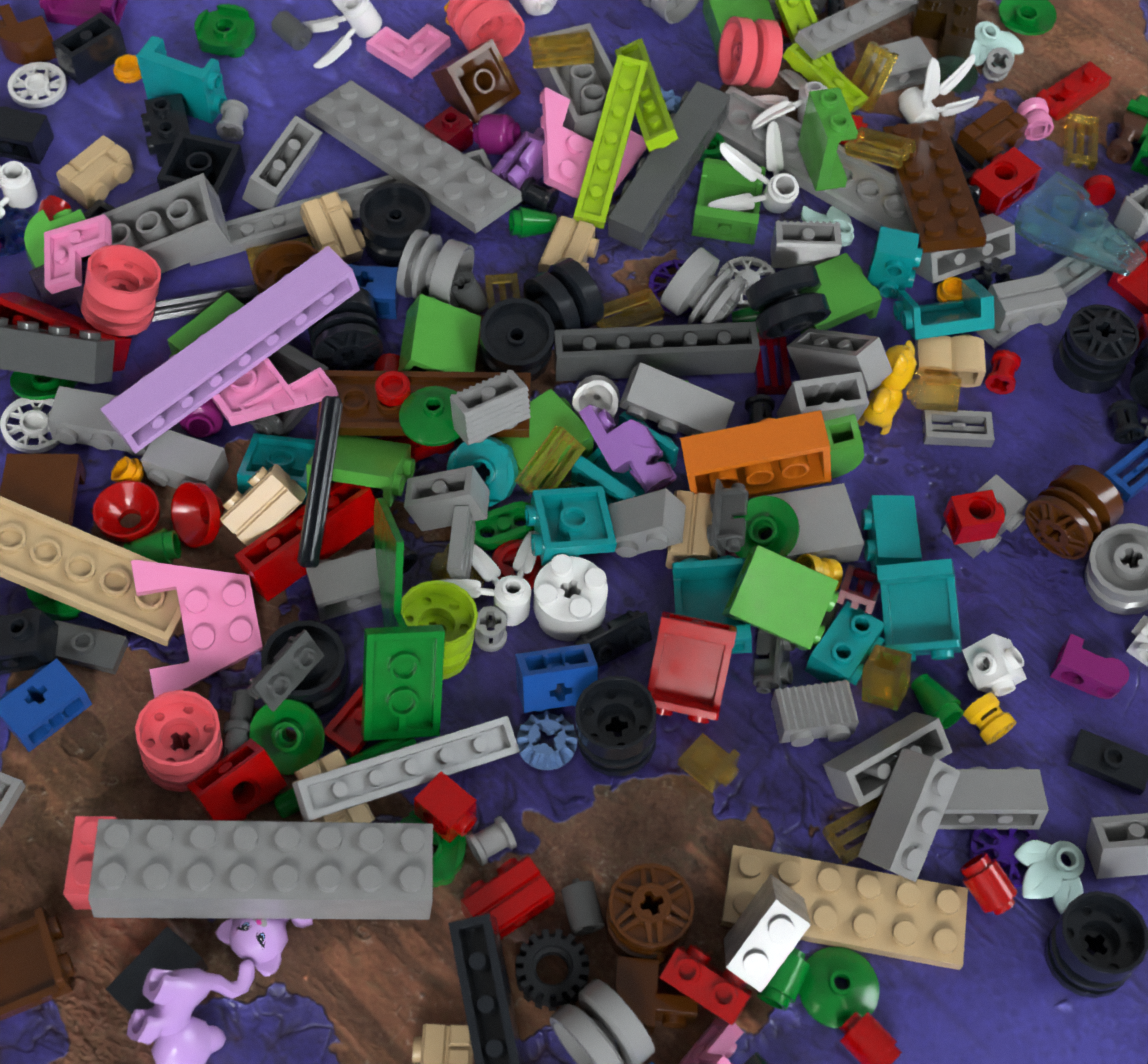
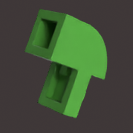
(38, 225)
(845, 444)

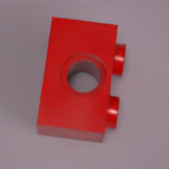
(1005, 180)
(215, 786)

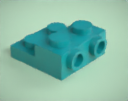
(287, 452)
(569, 522)

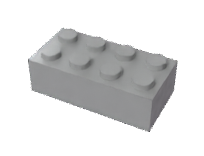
(582, 84)
(173, 223)

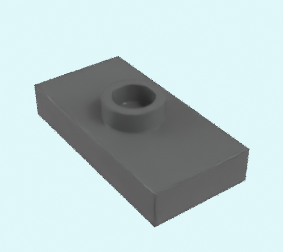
(89, 647)

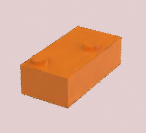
(761, 455)

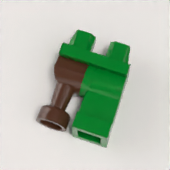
(1132, 128)

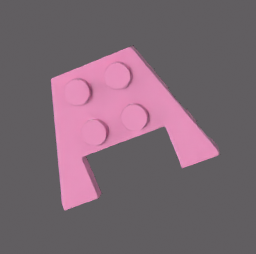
(568, 153)
(266, 393)
(215, 616)

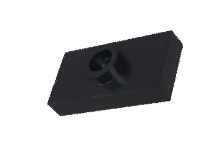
(1109, 761)

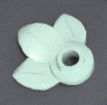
(989, 37)
(832, 215)
(1048, 875)

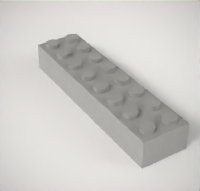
(261, 870)

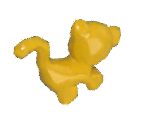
(888, 397)

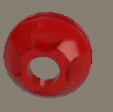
(125, 499)
(190, 514)

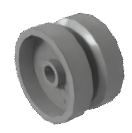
(1119, 569)
(602, 1029)

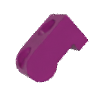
(1088, 670)

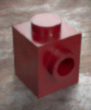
(452, 128)

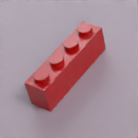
(24, 308)
(273, 556)

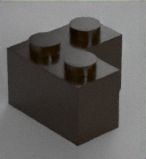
(946, 21)

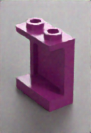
(78, 11)

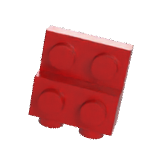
(717, 991)

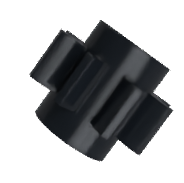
(984, 274)

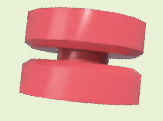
(750, 52)

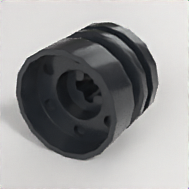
(348, 335)
(1095, 349)
(620, 707)
(1110, 930)

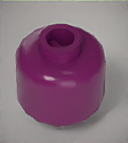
(496, 133)
(203, 421)

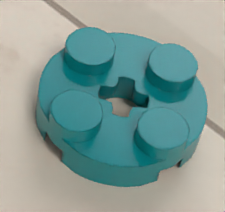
(497, 457)

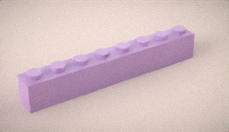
(230, 349)

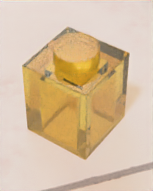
(934, 391)
(886, 677)

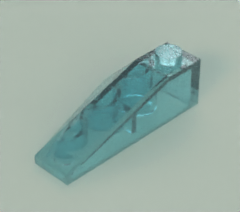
(1067, 223)

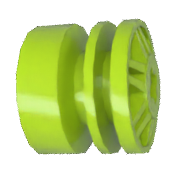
(447, 605)

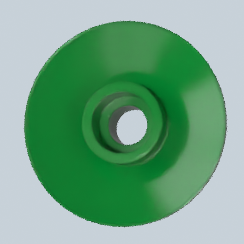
(1028, 16)
(36, 386)
(425, 425)
(774, 515)
(289, 754)
(827, 1002)

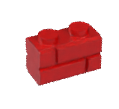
(511, 896)

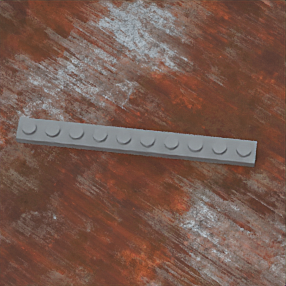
(286, 222)

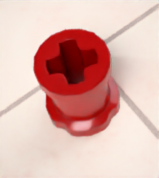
(1003, 372)

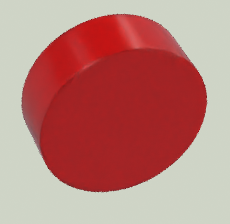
(1100, 189)
(392, 388)

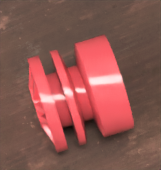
(485, 20)
(120, 290)
(174, 722)

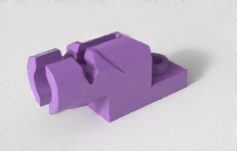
(522, 159)
(629, 448)

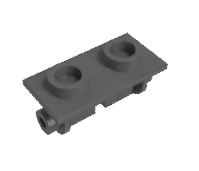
(725, 531)
(776, 670)
(287, 671)

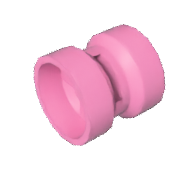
(1039, 121)

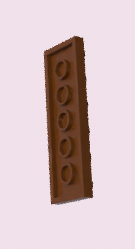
(937, 190)
(367, 416)

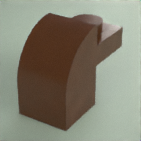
(24, 41)
(637, 986)

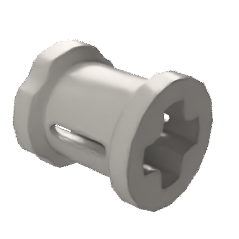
(997, 56)
(231, 123)
(499, 634)
(490, 840)

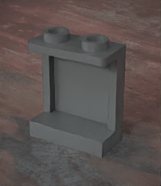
(292, 366)

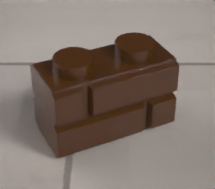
(993, 133)

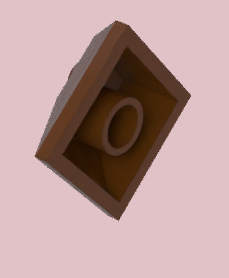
(476, 81)

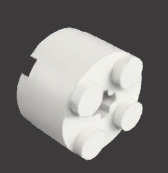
(570, 597)

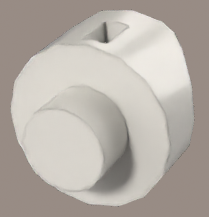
(596, 391)

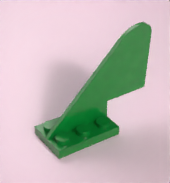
(399, 660)

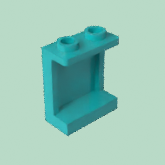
(165, 76)
(969, 314)
(619, 486)
(703, 592)
(921, 608)

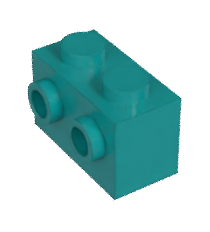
(893, 261)
(891, 530)
(845, 646)

